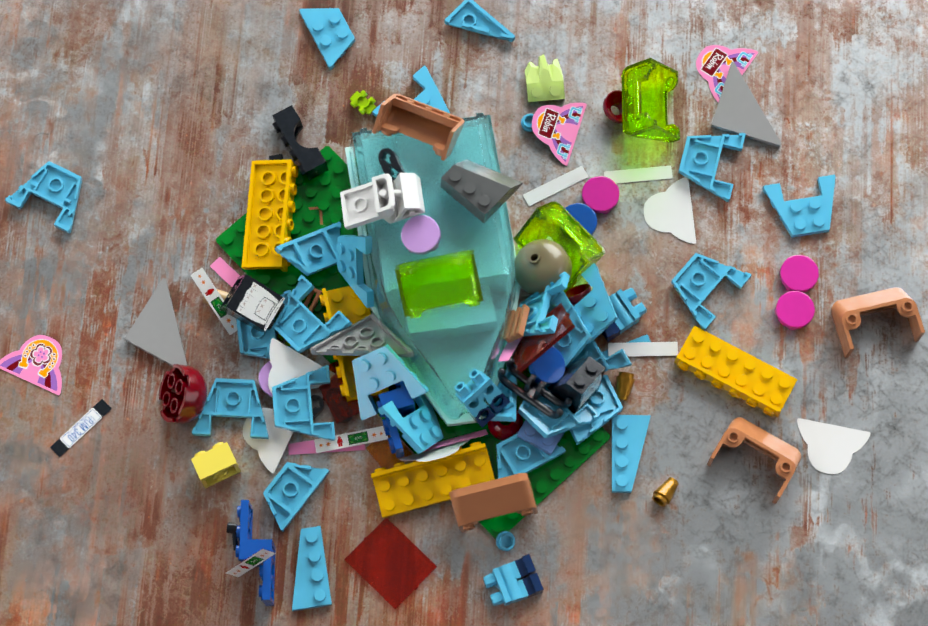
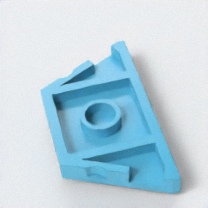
(329, 32)
(313, 251)
(518, 456)
(292, 490)

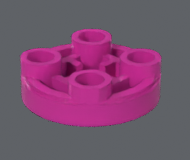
(600, 194)
(799, 273)
(794, 310)

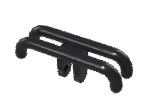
(532, 391)

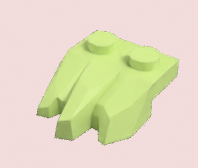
(544, 81)

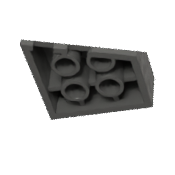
(478, 188)

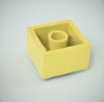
(215, 464)

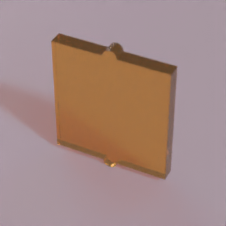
(381, 453)

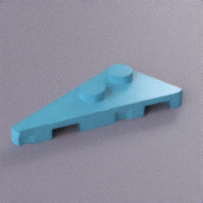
(476, 19)
(508, 413)

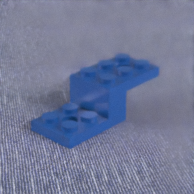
(405, 406)
(251, 546)

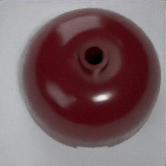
(189, 396)

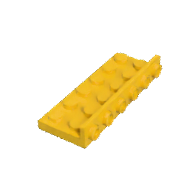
(269, 213)
(350, 305)
(735, 371)
(429, 482)

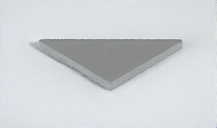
(740, 111)
(157, 328)
(361, 339)

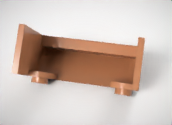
(419, 122)
(847, 313)
(744, 431)
(493, 500)

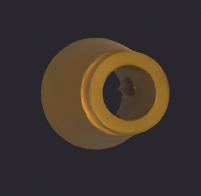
(624, 385)
(665, 492)

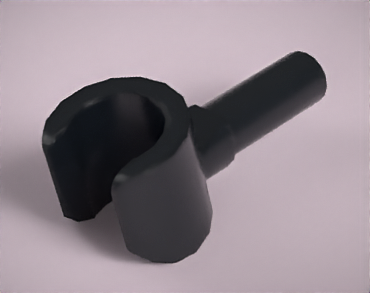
(231, 528)

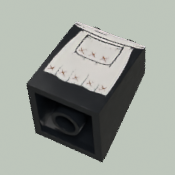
(252, 303)
(579, 382)

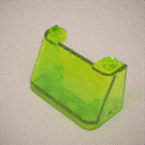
(645, 101)
(565, 230)
(439, 282)

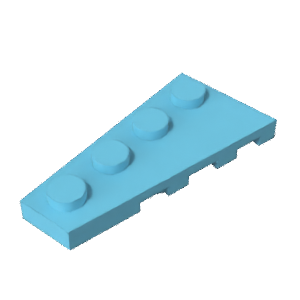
(627, 446)
(311, 577)

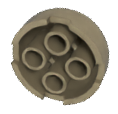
(541, 264)

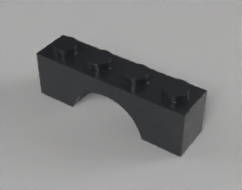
(309, 159)

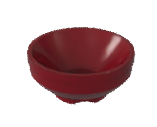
(613, 99)
(577, 293)
(504, 432)

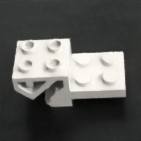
(383, 200)

